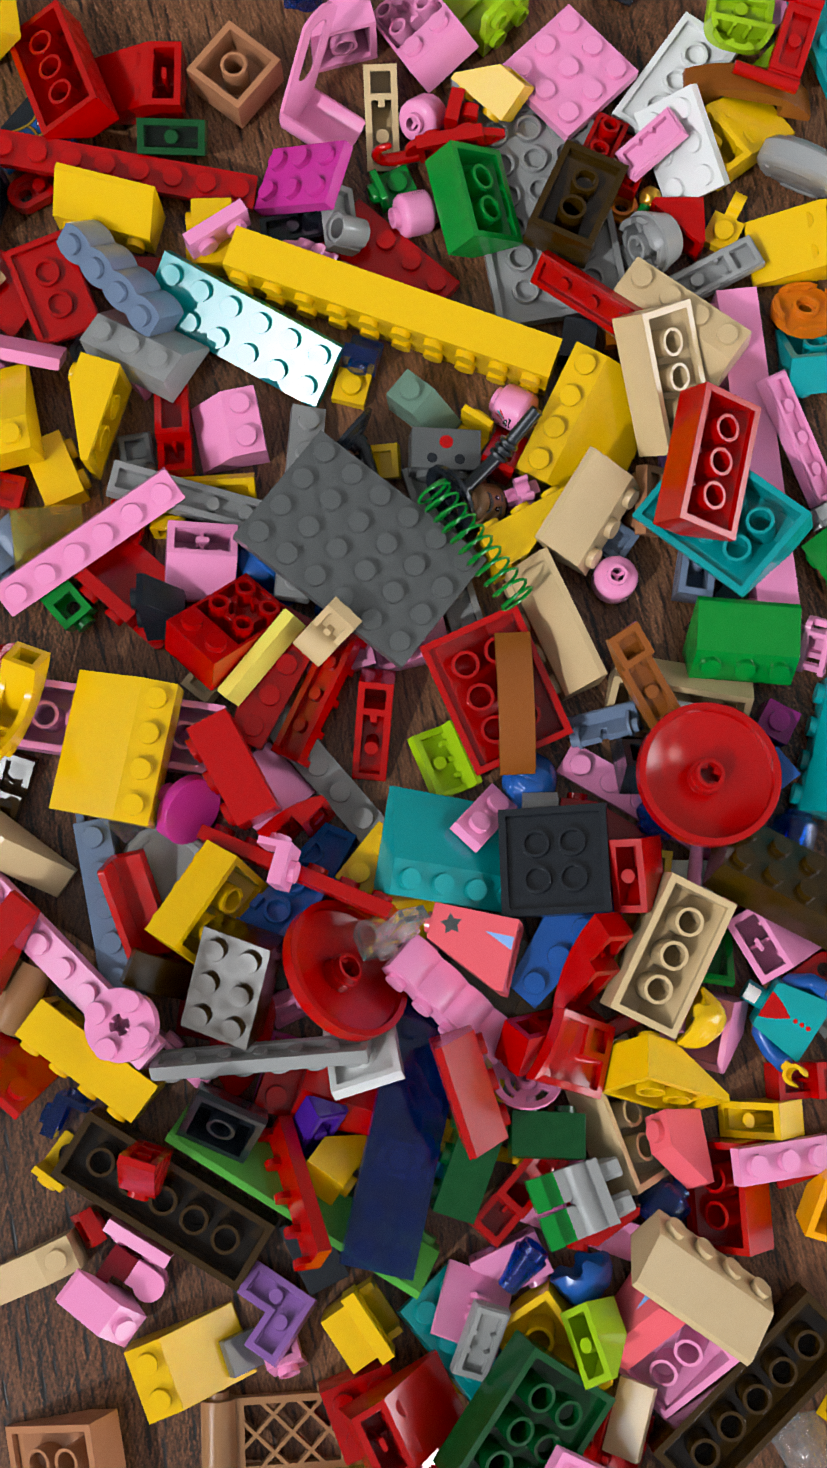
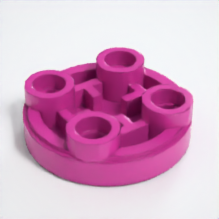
(185, 808)

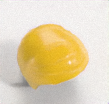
(703, 1022)

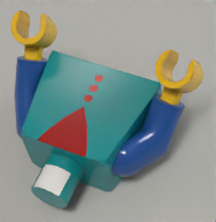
(786, 1018)

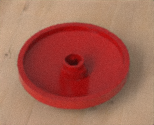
(708, 775)
(333, 980)

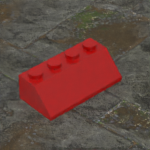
(62, 76)
(707, 463)

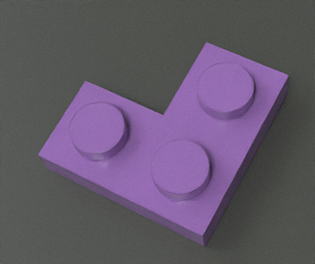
(284, 1311)

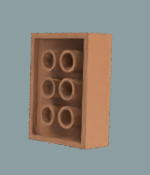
(68, 1441)

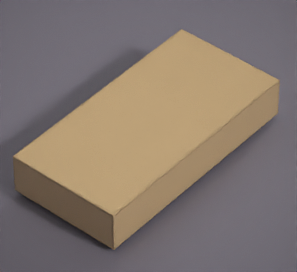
(630, 1419)

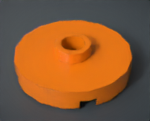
(800, 310)

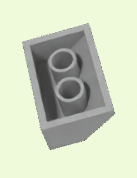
(154, 362)

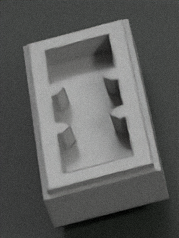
(480, 1340)

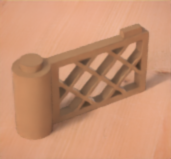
(21, 995)
(225, 1424)

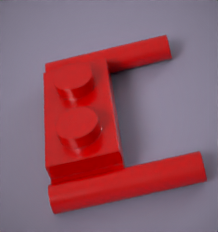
(789, 50)

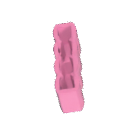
(443, 993)

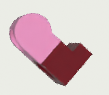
(128, 1266)

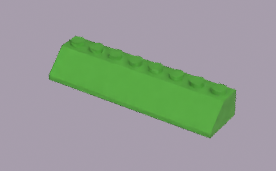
(264, 1185)

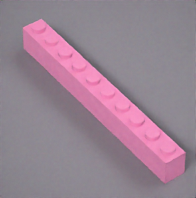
(751, 367)

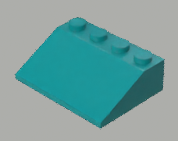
(766, 535)
(811, 790)
(428, 860)

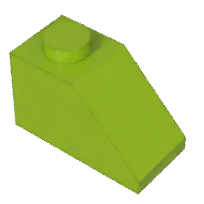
(596, 1339)

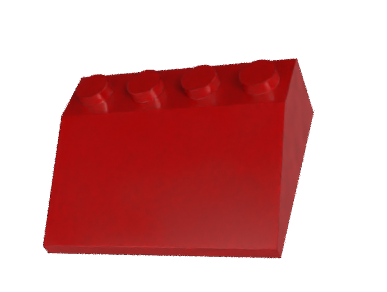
(467, 682)

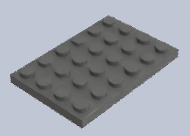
(357, 538)

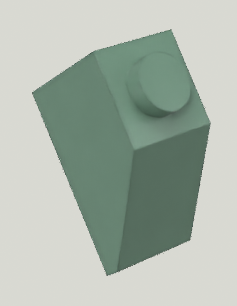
(420, 404)

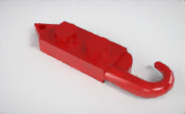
(432, 140)

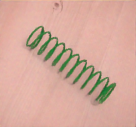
(452, 524)

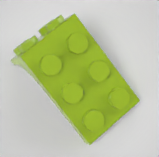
(489, 19)

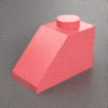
(681, 1145)

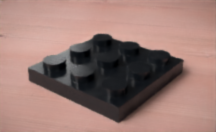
(555, 861)

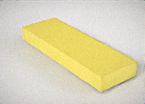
(261, 657)

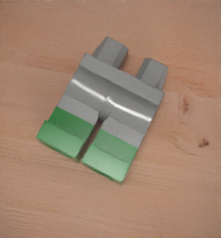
(591, 1203)

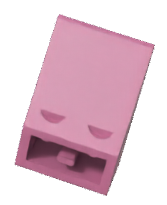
(425, 38)

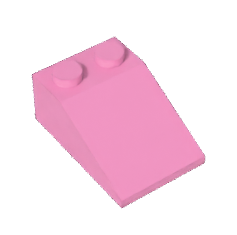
(681, 1369)

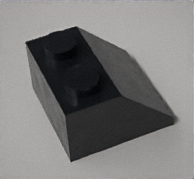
(223, 1122)

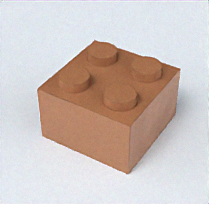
(235, 74)

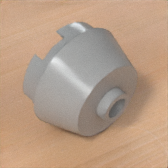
(651, 237)

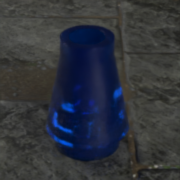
(524, 1263)

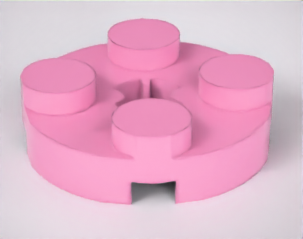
(100, 1025)

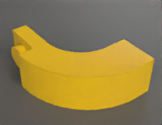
(21, 687)

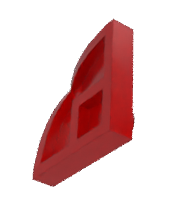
(574, 1054)

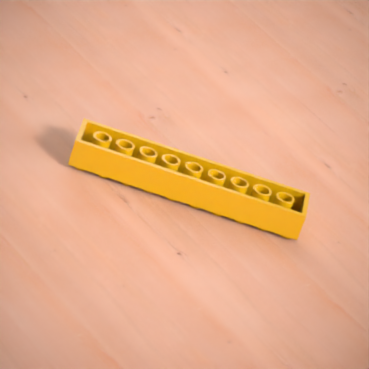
(391, 311)

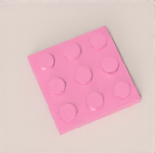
(572, 72)

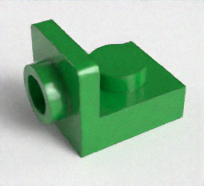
(385, 187)

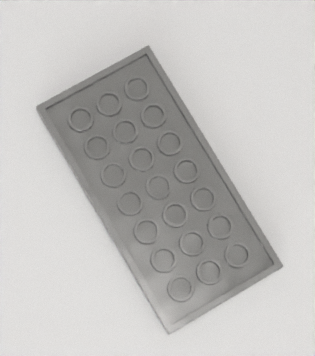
(528, 160)

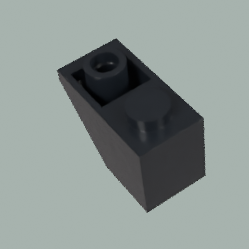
(155, 603)
(624, 757)

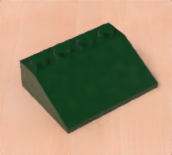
(524, 1411)

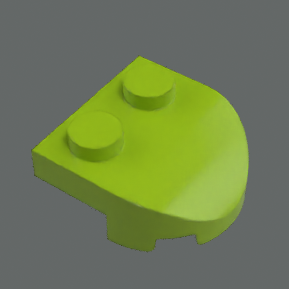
(739, 24)

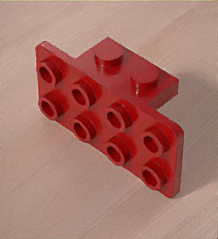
(112, 578)

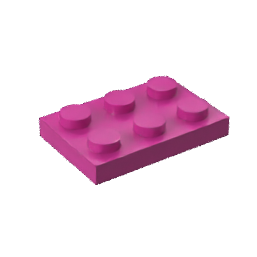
(303, 178)

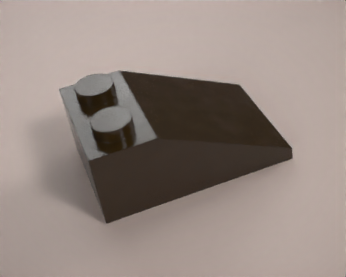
(575, 203)

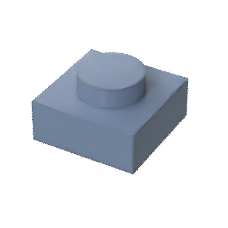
(621, 543)

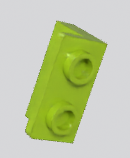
(443, 761)

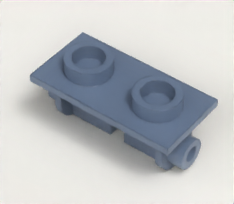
(604, 723)

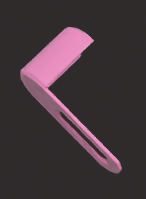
(305, 109)

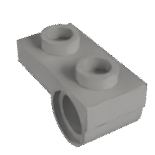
(342, 229)

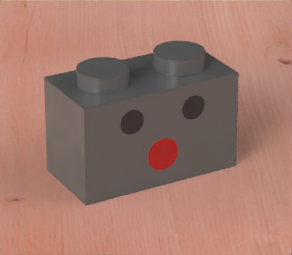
(443, 446)

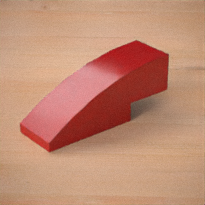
(175, 434)
(591, 961)
(812, 1087)
(510, 1200)

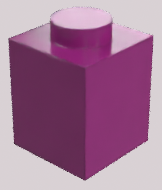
(777, 721)

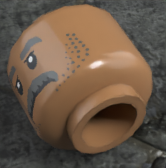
(488, 503)

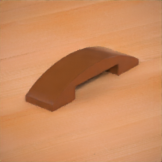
(717, 81)
(640, 673)
(515, 703)

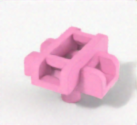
(816, 649)

